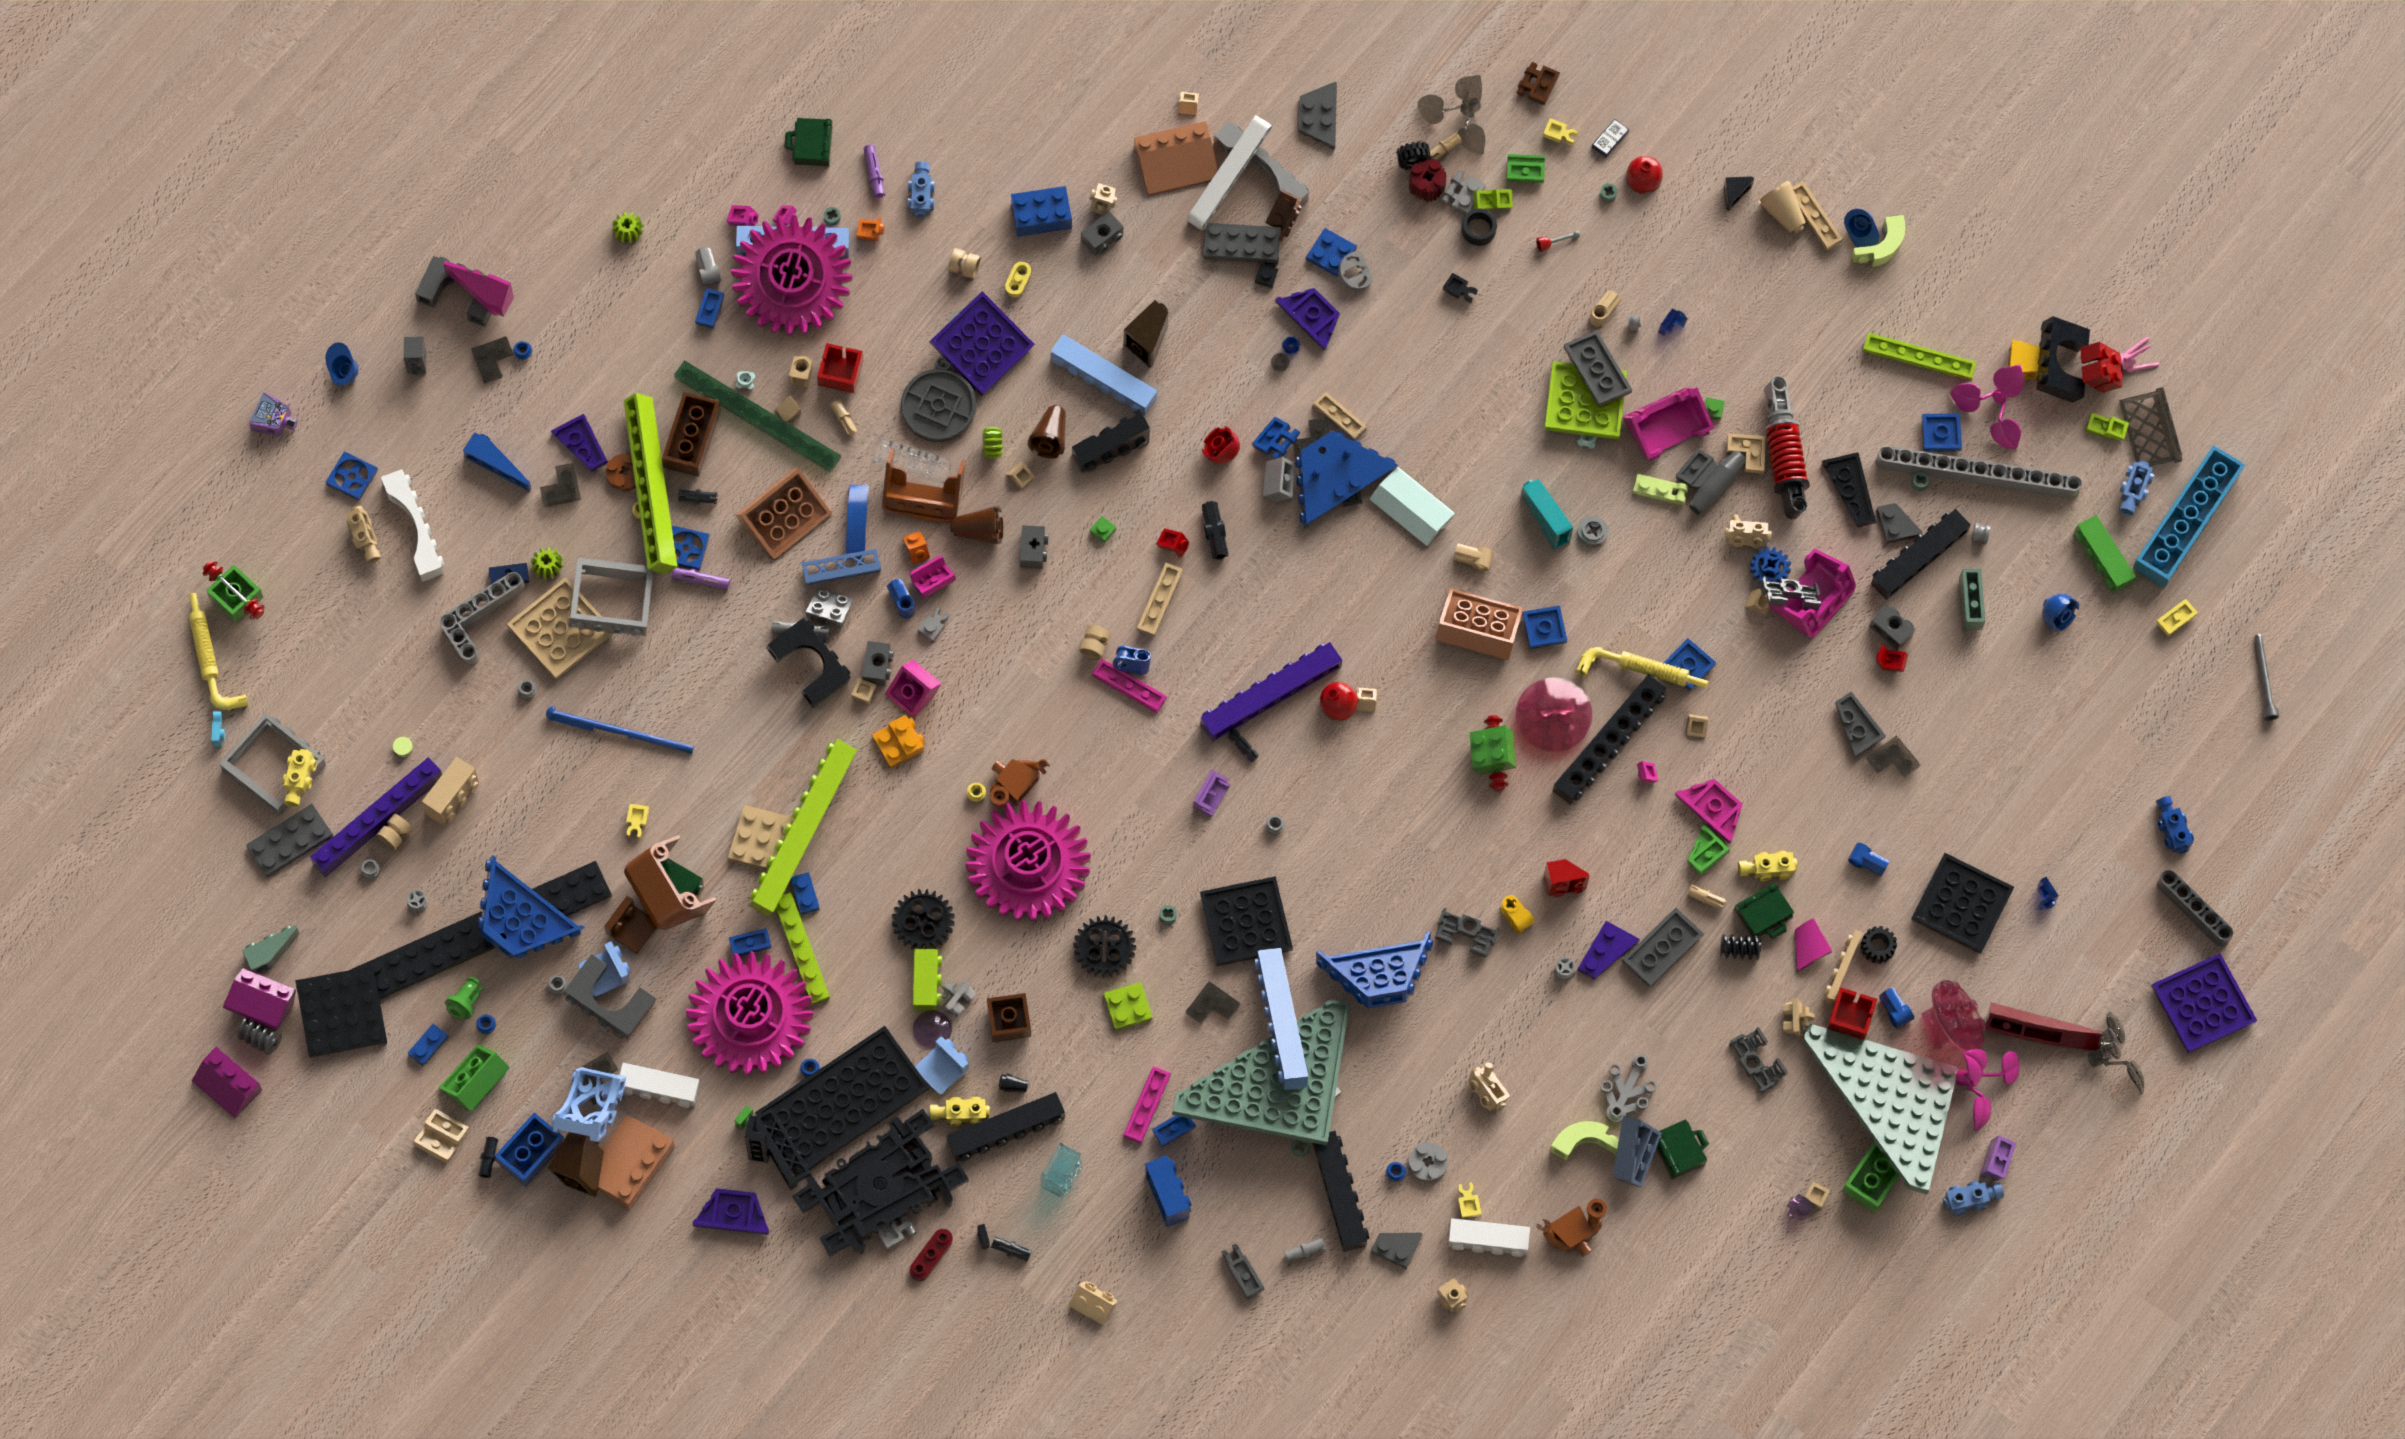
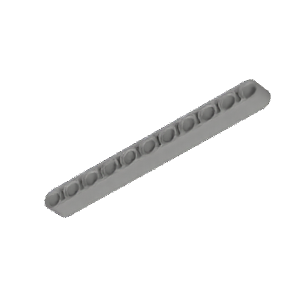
(1988, 469)

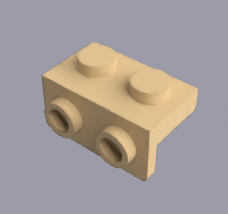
(1092, 1302)

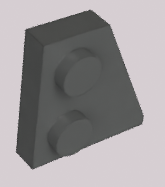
(1896, 523)
(1396, 1247)

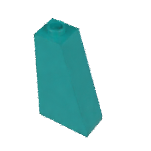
(1547, 513)

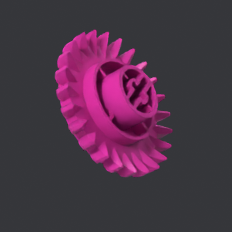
(791, 305)
(1017, 882)
(758, 1037)

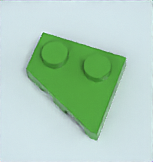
(1707, 851)

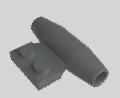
(1709, 477)

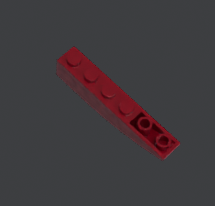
(2040, 1028)

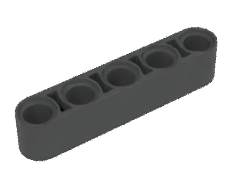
(2196, 917)

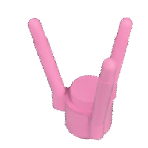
(2128, 359)

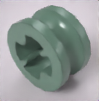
(1606, 187)
(830, 211)
(1919, 486)
(1168, 908)
(1298, 1153)

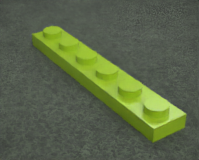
(1919, 356)
(801, 949)

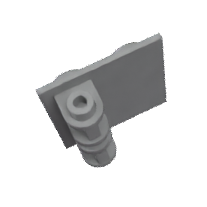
(829, 606)

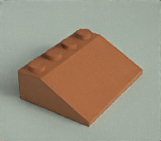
(1176, 158)
(783, 513)
(1479, 624)
(632, 1160)

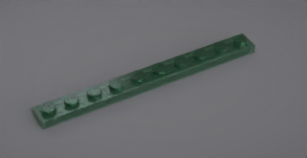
(757, 416)

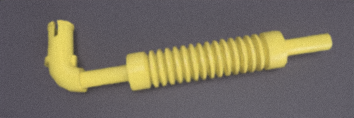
(207, 659)
(1641, 665)

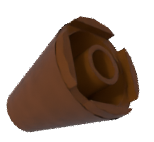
(1049, 434)
(979, 525)

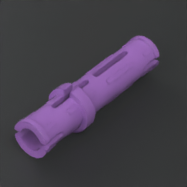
(875, 178)
(679, 574)

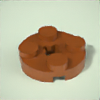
(613, 470)

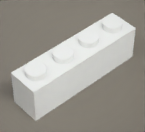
(660, 1085)
(1488, 1237)

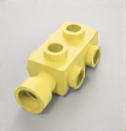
(302, 771)
(1774, 869)
(964, 1115)

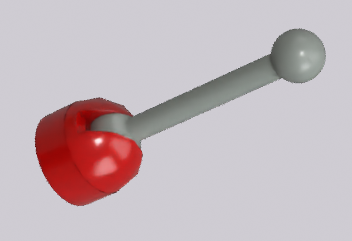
(1544, 243)

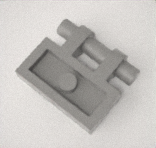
(1464, 200)
(893, 1235)

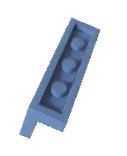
(841, 573)

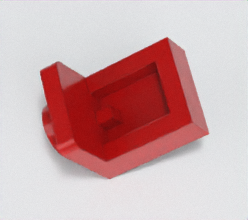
(1891, 660)

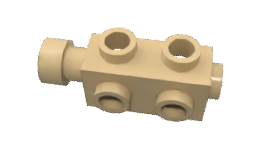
(362, 533)

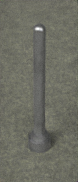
(2270, 712)

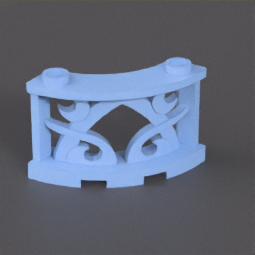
(575, 1122)

